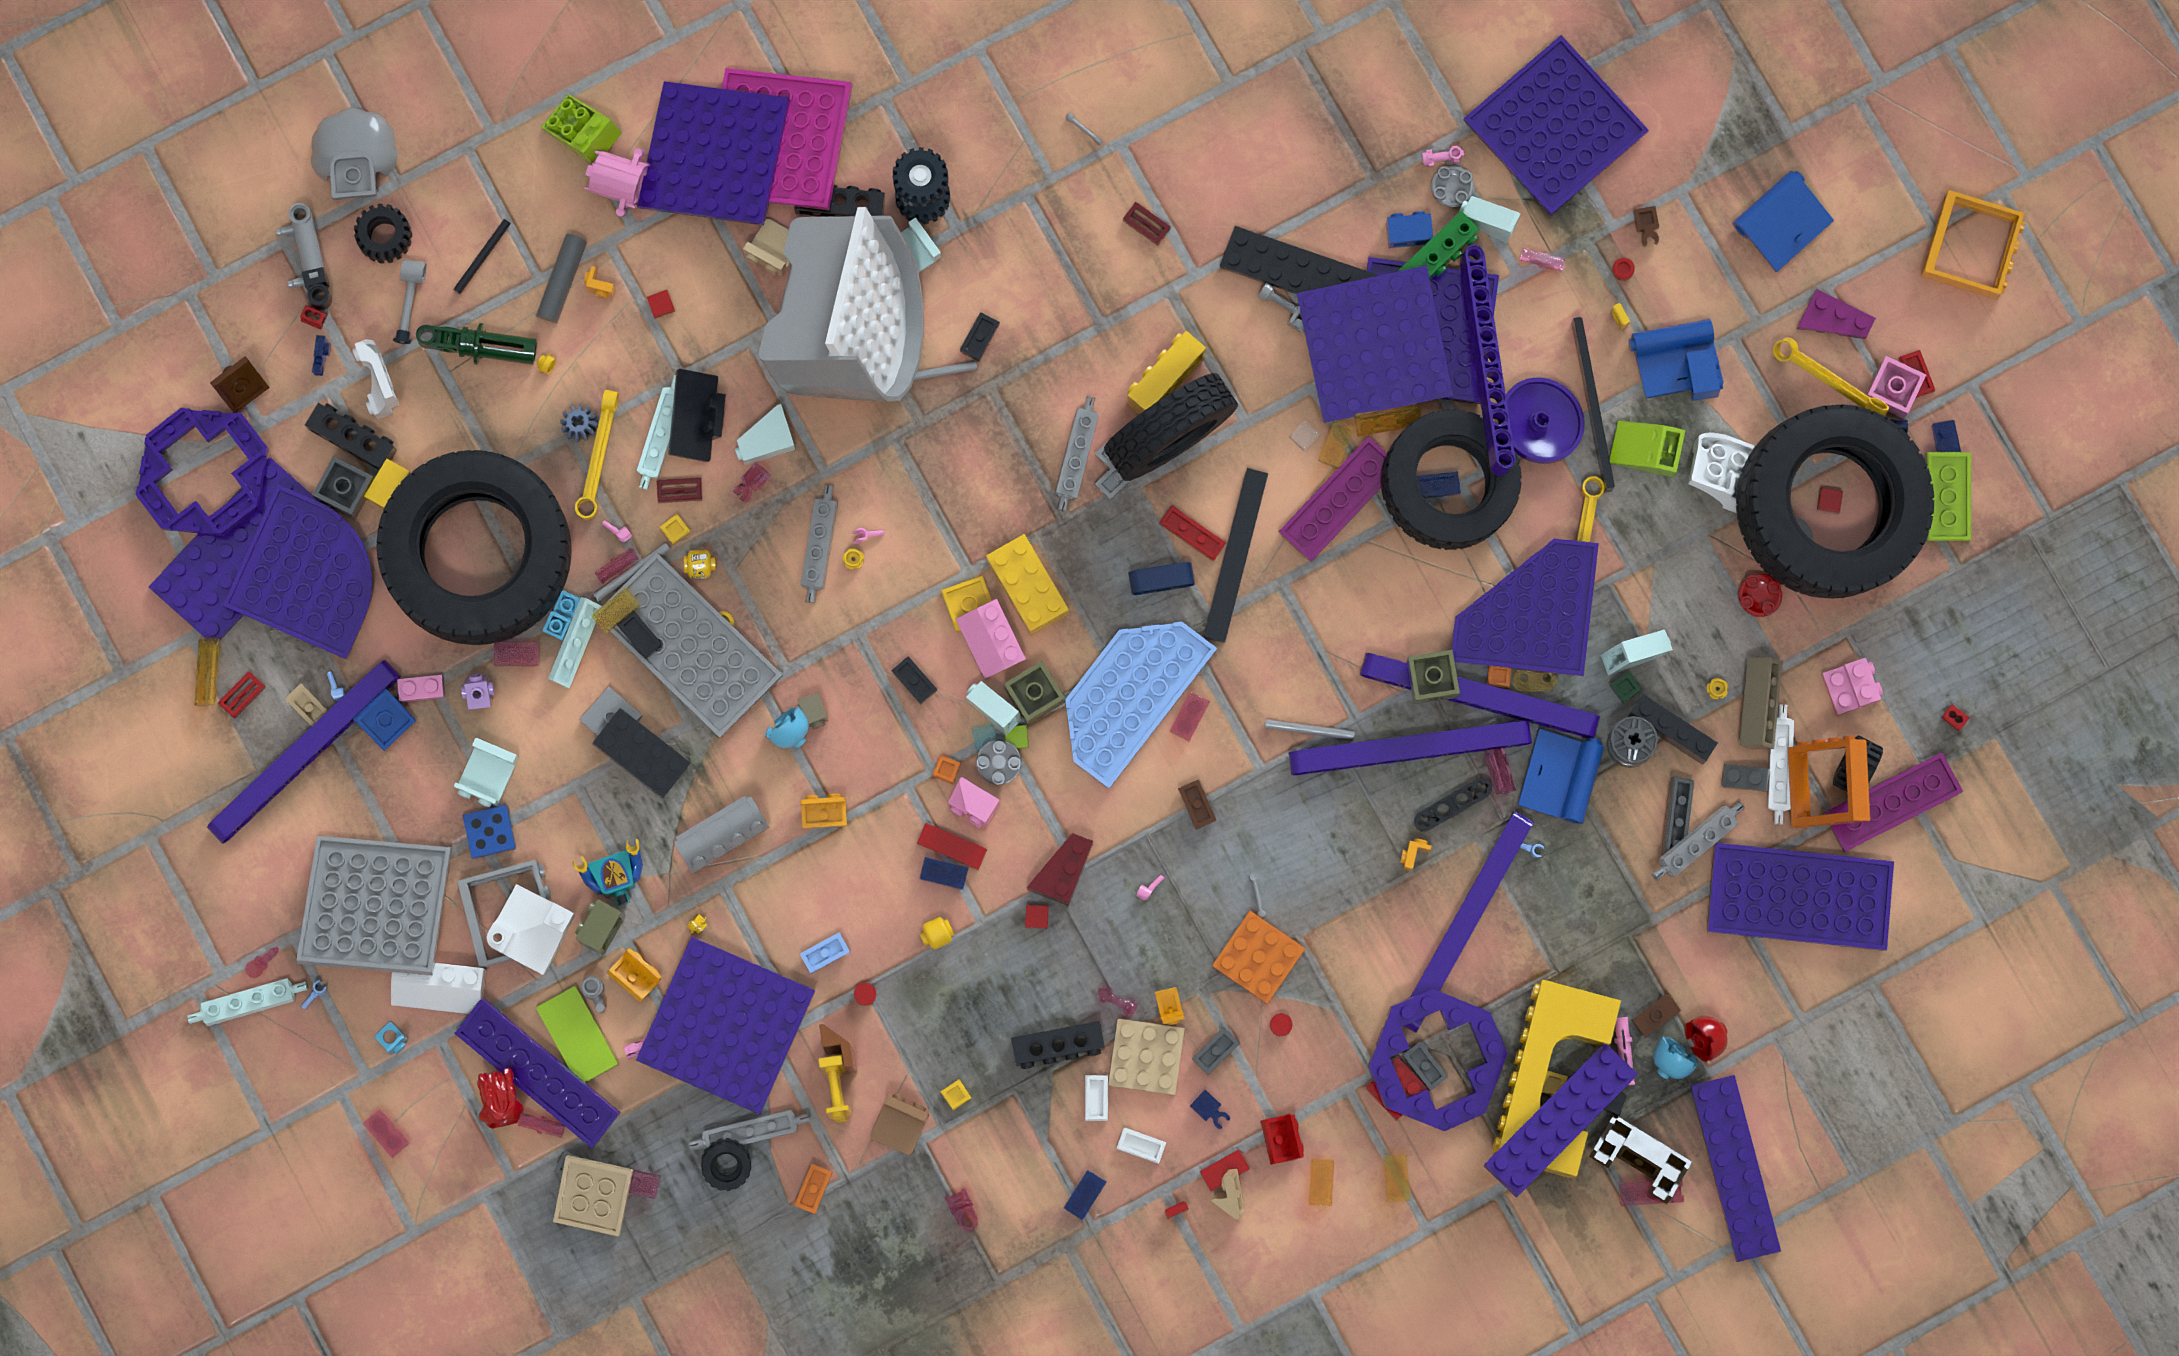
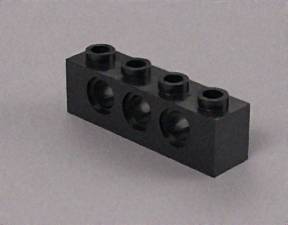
(852, 194)
(319, 422)
(1022, 1044)

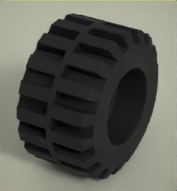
(374, 218)
(1874, 755)

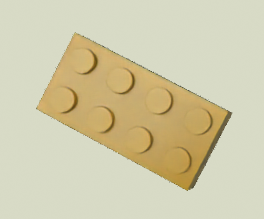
(1168, 372)
(1027, 584)

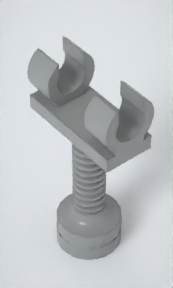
(1268, 293)

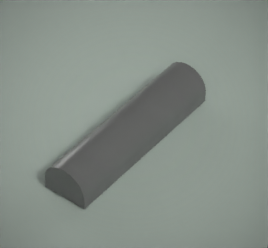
(561, 278)
(1677, 812)

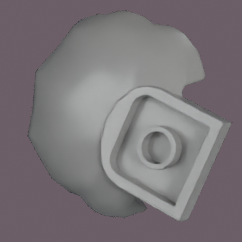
(352, 150)

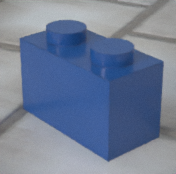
(1409, 230)
(1702, 374)

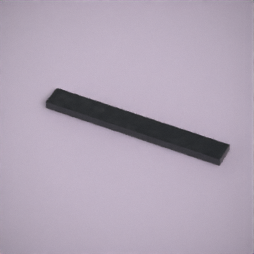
(1593, 404)
(1235, 555)

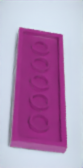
(1336, 501)
(1899, 801)

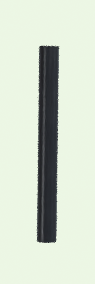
(483, 254)

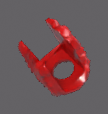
(499, 1099)

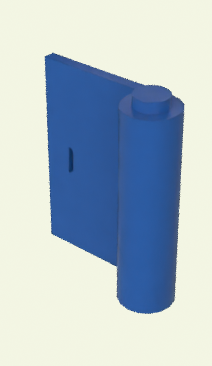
(1780, 217)
(1662, 355)
(1565, 776)

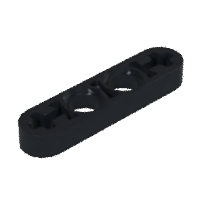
(1451, 802)

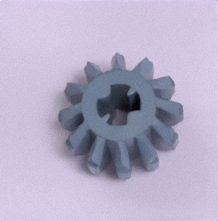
(579, 414)

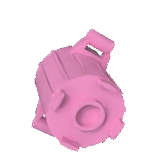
(618, 178)

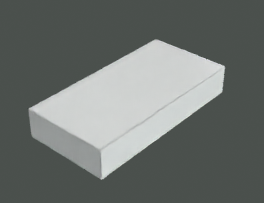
(1096, 1098)
(1141, 1145)

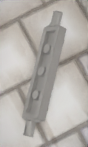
(1076, 454)
(819, 544)
(1698, 841)
(754, 1129)

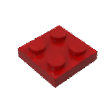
(1410, 1083)

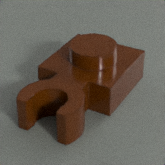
(1646, 222)

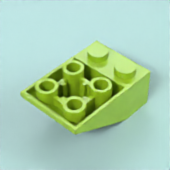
(581, 129)
(1647, 447)

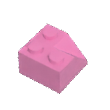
(1896, 386)
(973, 803)

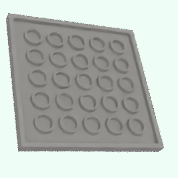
(374, 905)

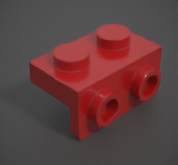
(1282, 1139)

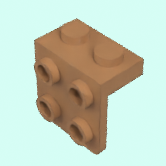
(899, 1124)

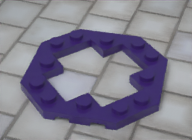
(194, 518)
(1393, 1041)

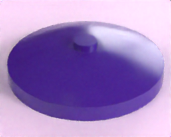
(1544, 420)

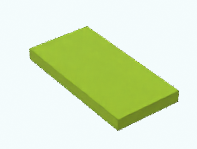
(1952, 495)
(577, 1035)

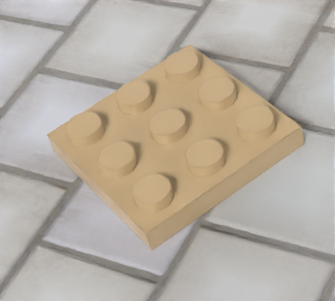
(1146, 1057)
(593, 1195)

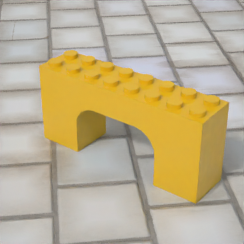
(1556, 1015)

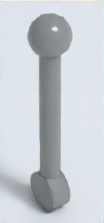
(1070, 118)
(1254, 877)

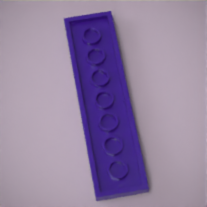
(538, 1073)
(1560, 1120)
(1735, 1168)

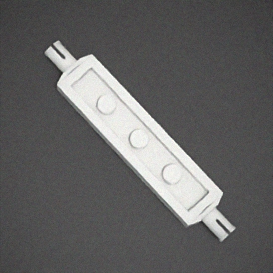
(1778, 783)

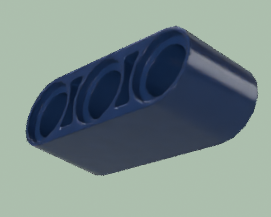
(1161, 578)

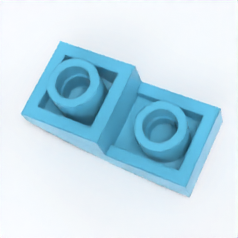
(562, 615)

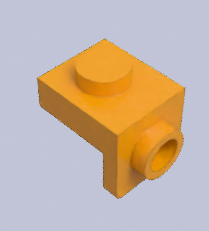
(600, 288)
(1408, 856)
(1169, 1006)

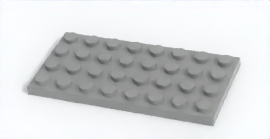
(701, 652)

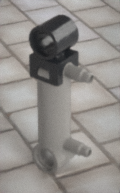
(310, 256)

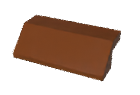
(834, 1043)

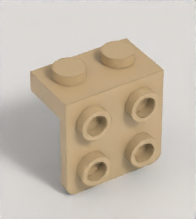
(768, 248)

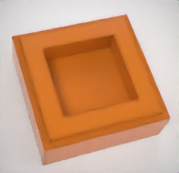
(1499, 677)
(946, 769)

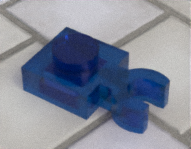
(321, 350)
(1207, 1106)

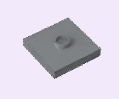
(604, 709)

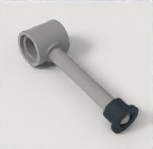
(413, 273)

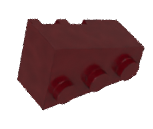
(1062, 872)

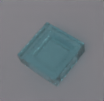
(983, 735)

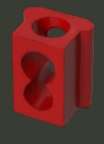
(309, 320)
(1957, 713)

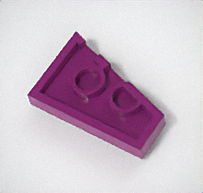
(1835, 317)

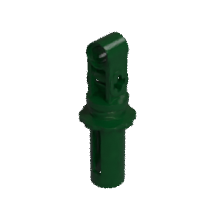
(469, 343)

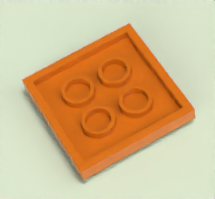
(1258, 957)

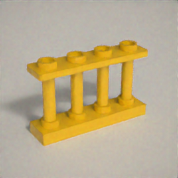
(833, 1068)

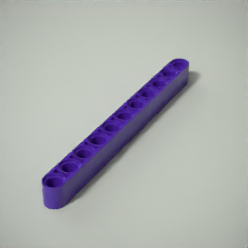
(1483, 368)
(1491, 699)
(1410, 748)
(301, 753)
(1473, 907)

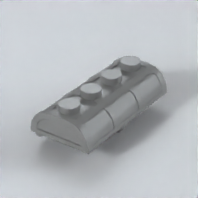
(720, 833)

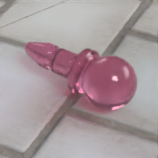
(255, 967)

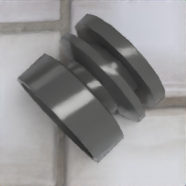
(1619, 745)

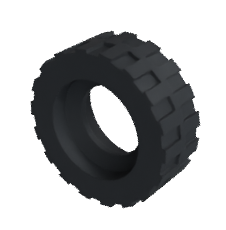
(721, 1147)

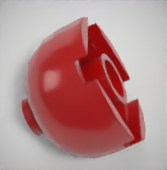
(1707, 1036)

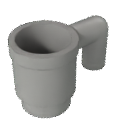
(594, 989)

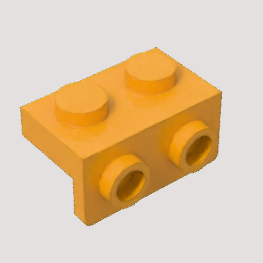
(823, 811)
(635, 975)

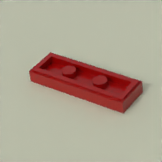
(1192, 533)
(952, 846)

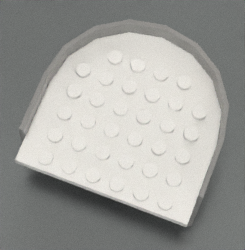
(847, 311)

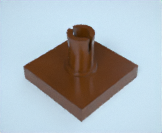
(239, 384)

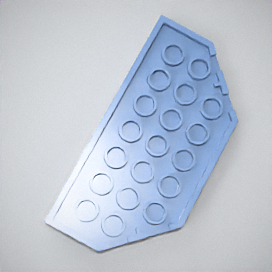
(1130, 694)

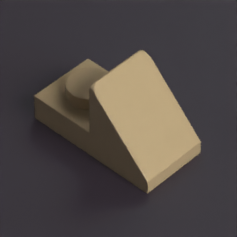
(306, 704)
(1232, 1199)

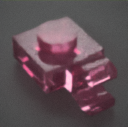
(752, 479)

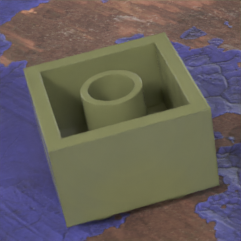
(1433, 677)
(1034, 693)
(599, 927)

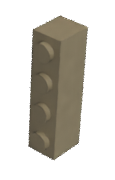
(1760, 703)

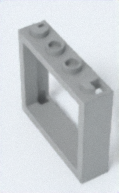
(471, 913)

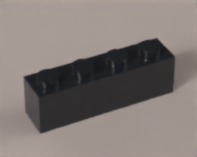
(1675, 730)

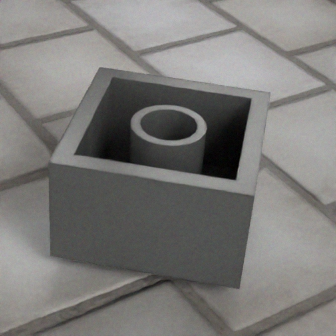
(343, 487)

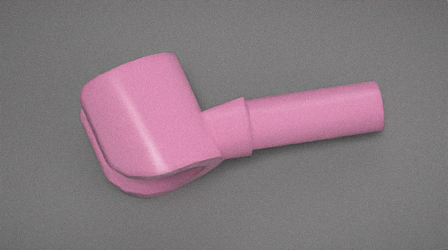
(622, 534)
(866, 534)
(1144, 892)

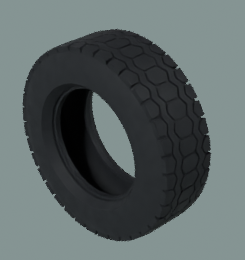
(456, 480)
(1901, 490)

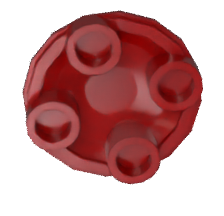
(1760, 595)

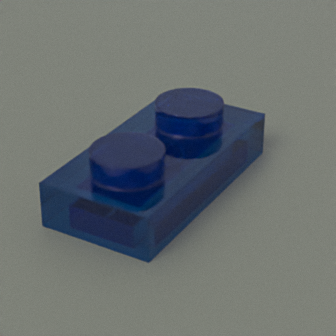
(1946, 436)
(1439, 484)
(944, 873)
(1085, 1195)

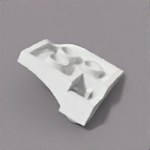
(382, 393)
(1719, 466)
(530, 929)

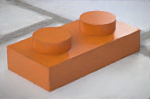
(813, 1189)

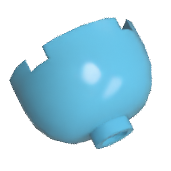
(789, 729)
(1673, 1060)

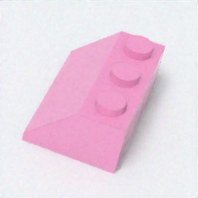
(990, 638)

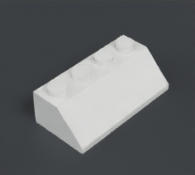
(448, 989)

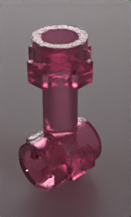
(1105, 995)

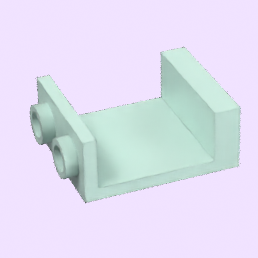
(920, 245)
(486, 773)

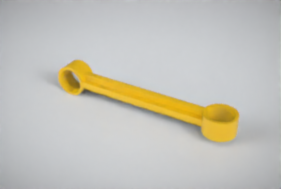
(1828, 377)
(608, 409)
(1588, 510)

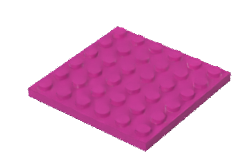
(810, 135)

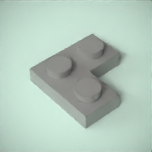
(1111, 482)

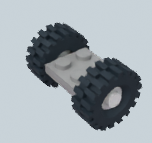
(921, 185)

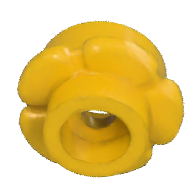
(546, 364)
(853, 552)
(1717, 682)
(697, 924)

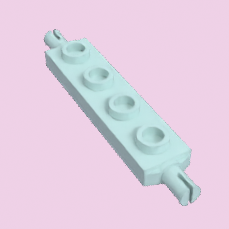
(658, 438)
(247, 1002)

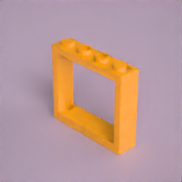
(2015, 217)

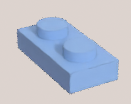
(825, 953)

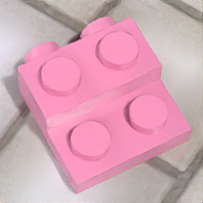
(1852, 686)

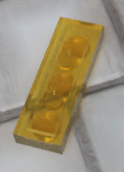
(1386, 420)
(206, 672)

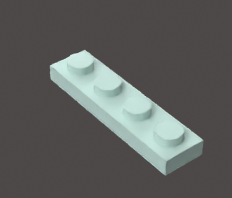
(574, 643)

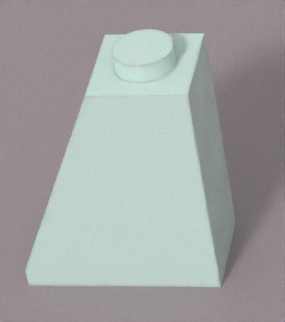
(1491, 218)
(766, 438)
(1636, 651)
(993, 707)

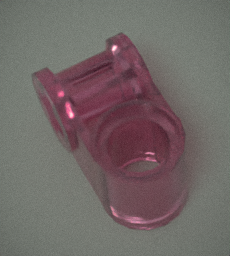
(962, 1209)

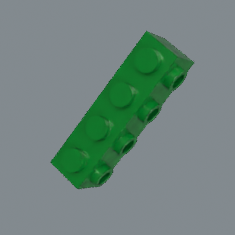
(1445, 246)

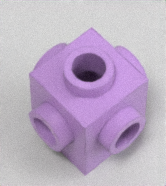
(477, 691)

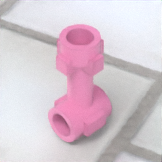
(1454, 156)

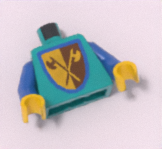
(613, 873)

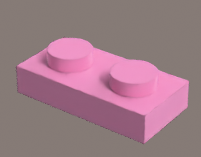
(420, 688)

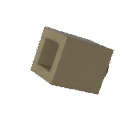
(813, 710)

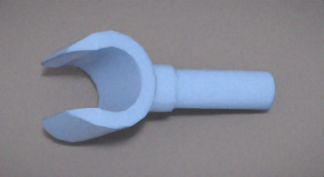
(337, 693)
(1529, 848)
(314, 994)

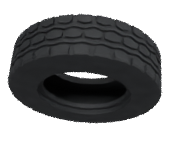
(1170, 426)
(1411, 509)

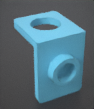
(395, 1047)

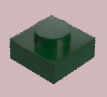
(1625, 687)

